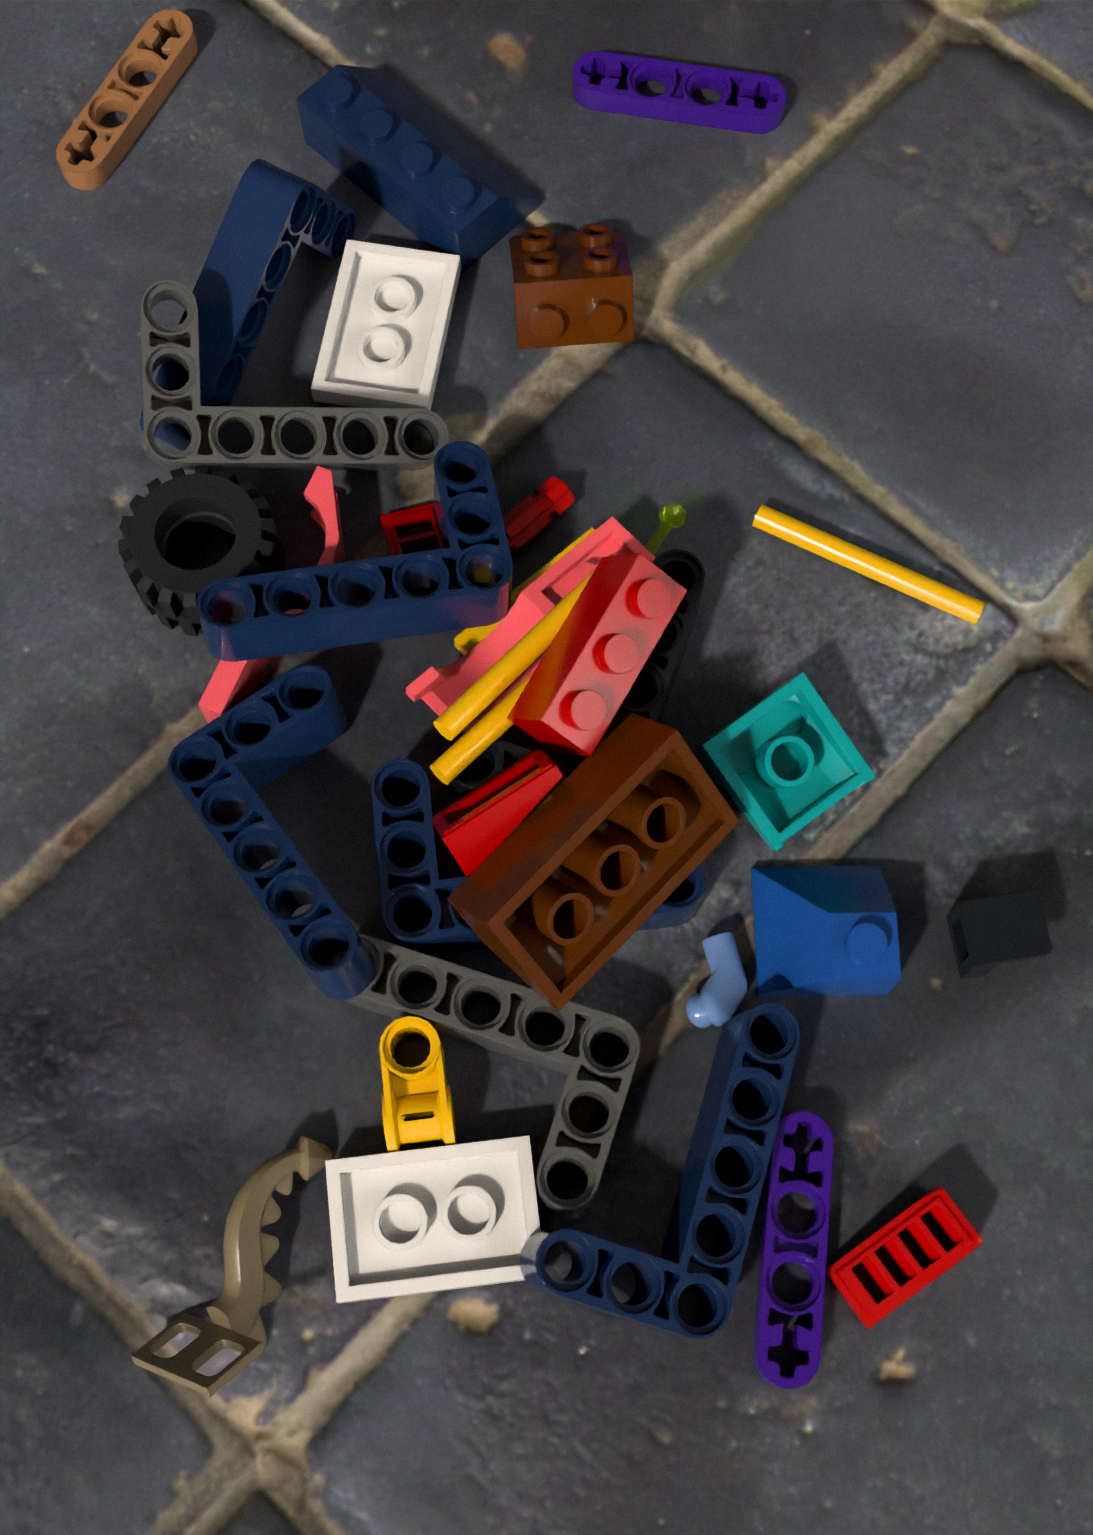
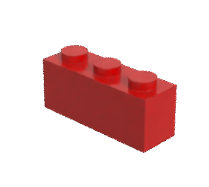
(597, 654)

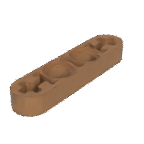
(119, 95)

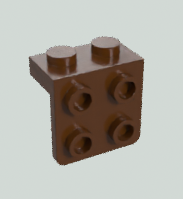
(572, 287)

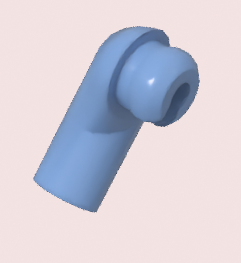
(724, 987)

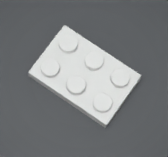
(386, 327)
(431, 1218)

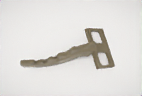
(246, 1286)

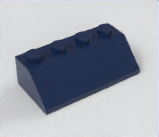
(412, 162)

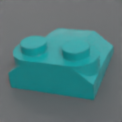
(784, 760)

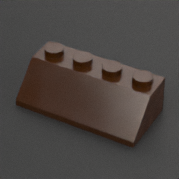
(596, 858)

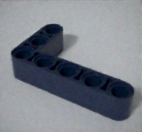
(245, 274)
(463, 503)
(294, 720)
(423, 886)
(699, 1195)

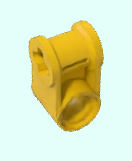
(415, 1090)

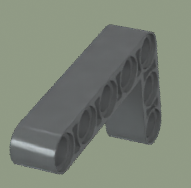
(265, 424)
(508, 1036)

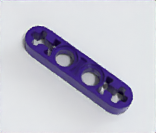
(676, 101)
(802, 1249)

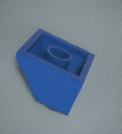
(824, 931)

